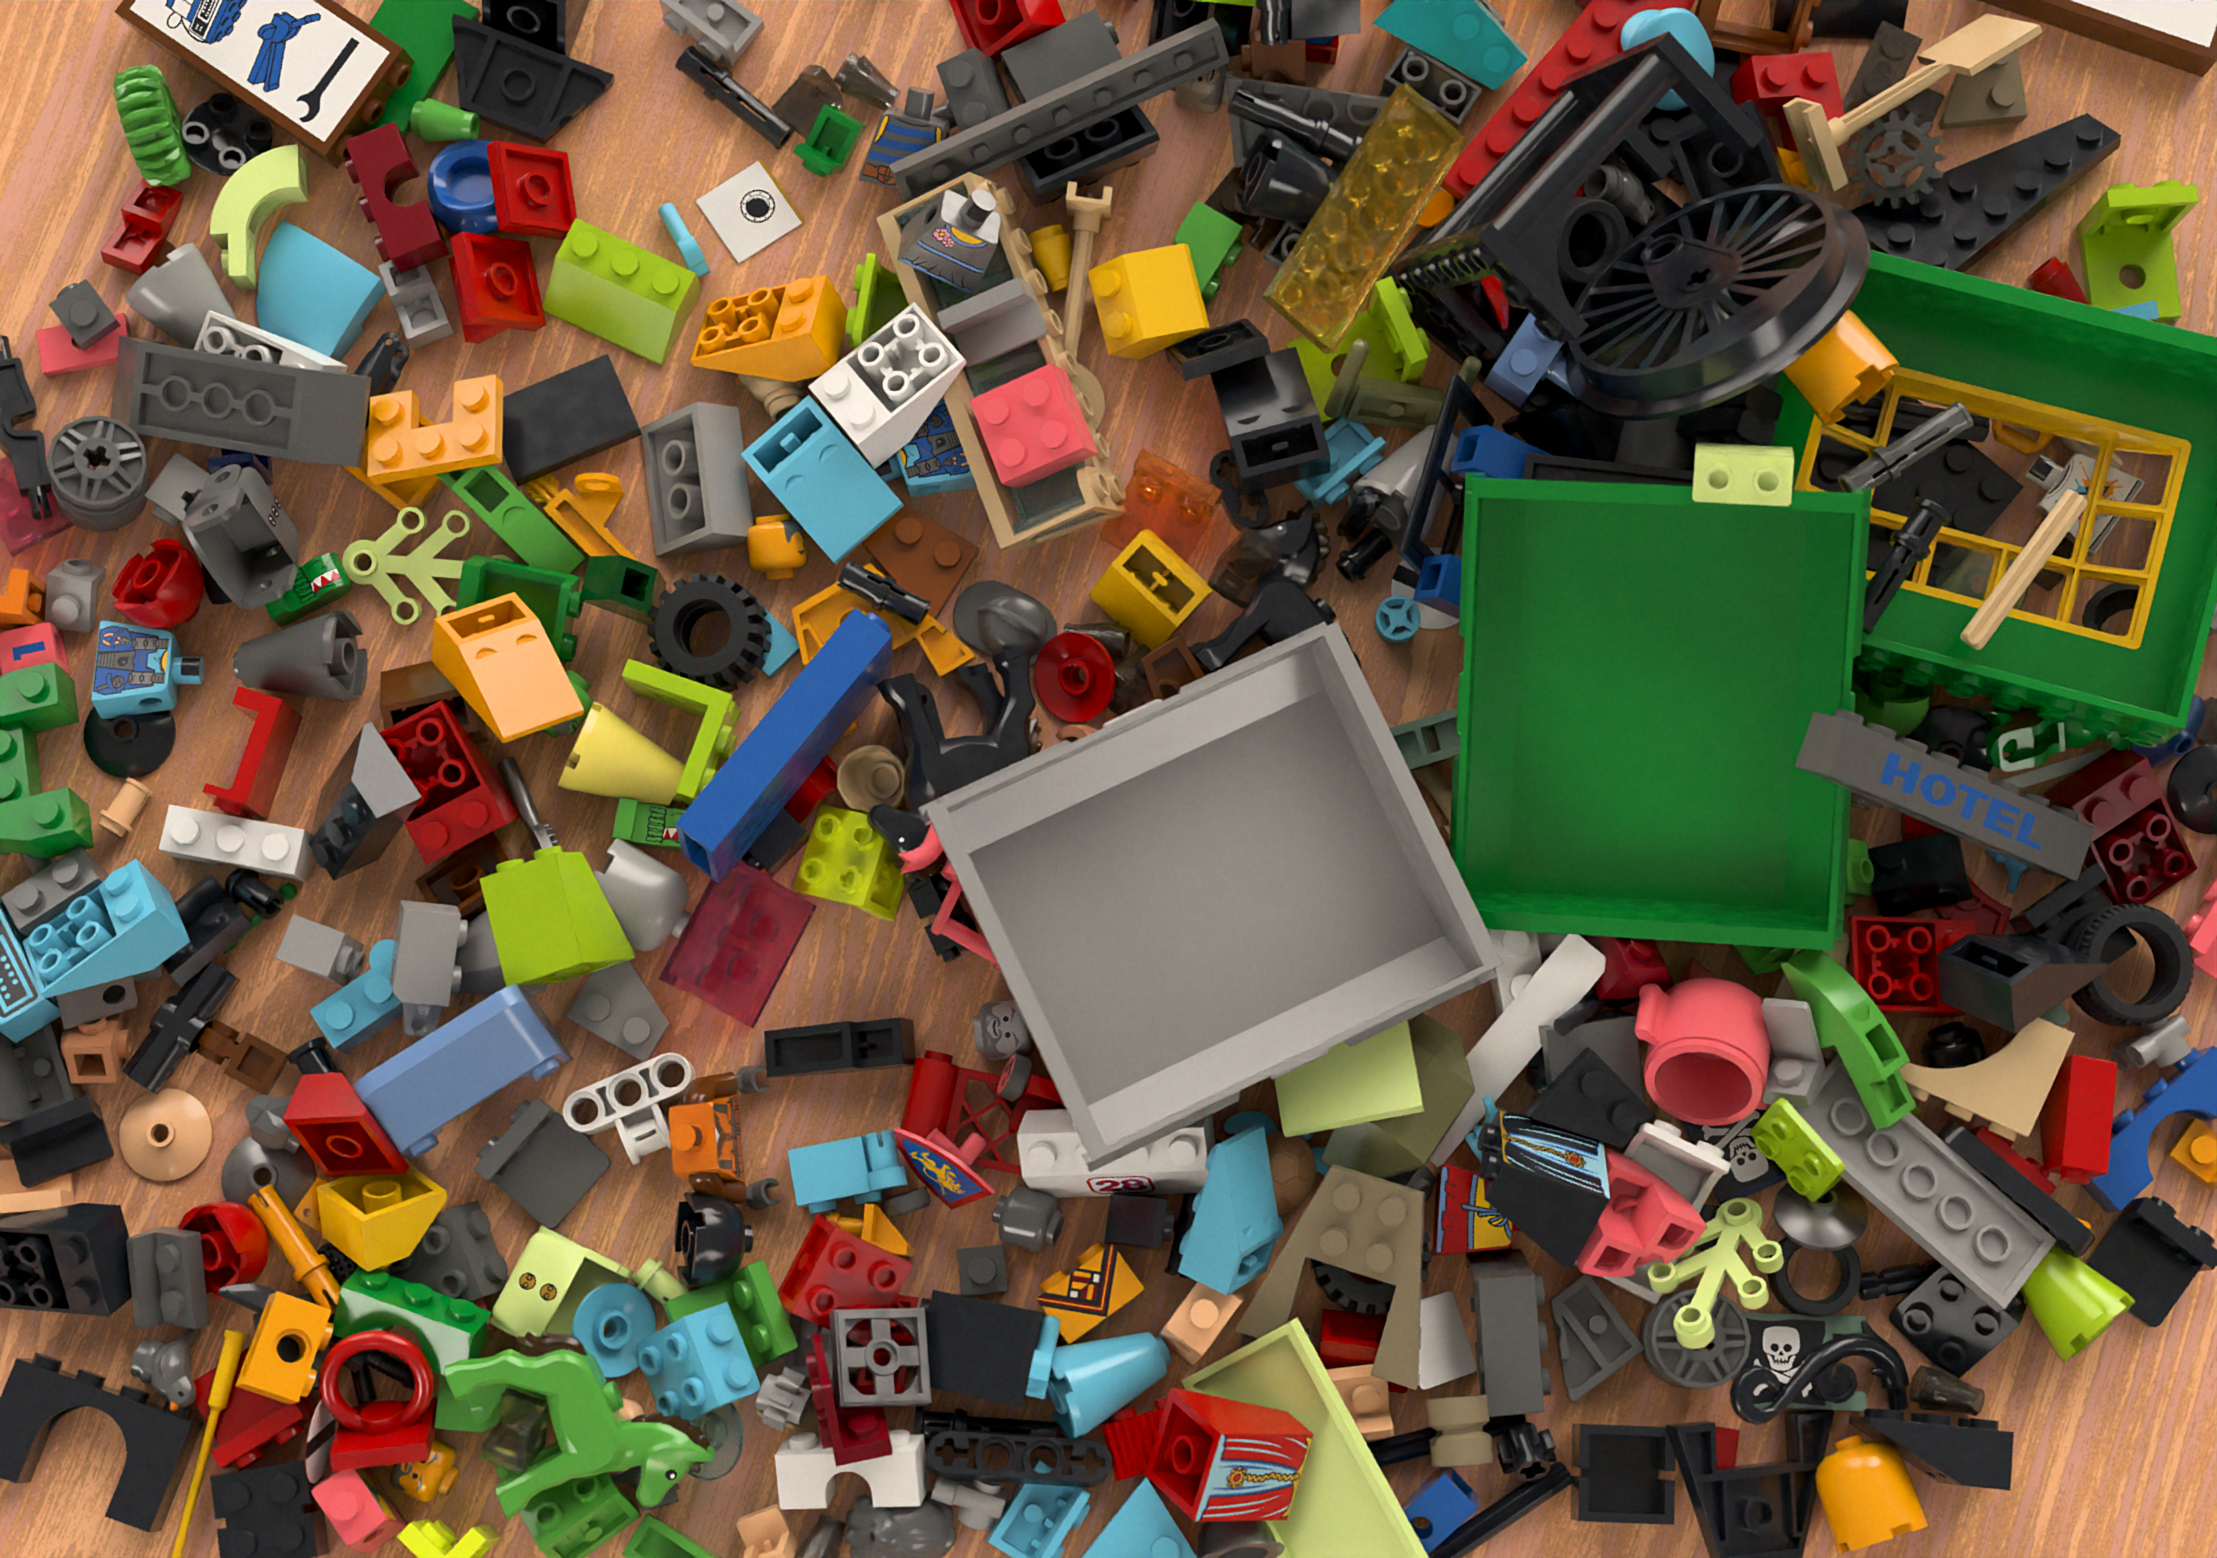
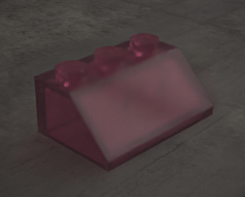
(738, 943)

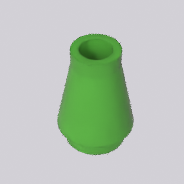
(442, 122)

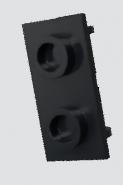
(927, 900)

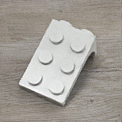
(1685, 1167)

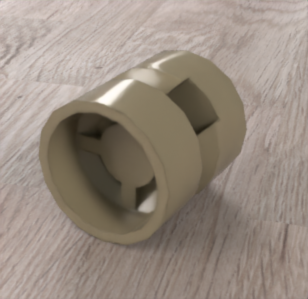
(1459, 1430)

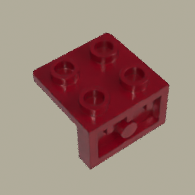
(851, 1432)

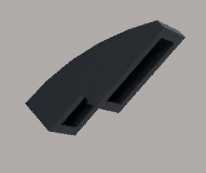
(840, 1047)

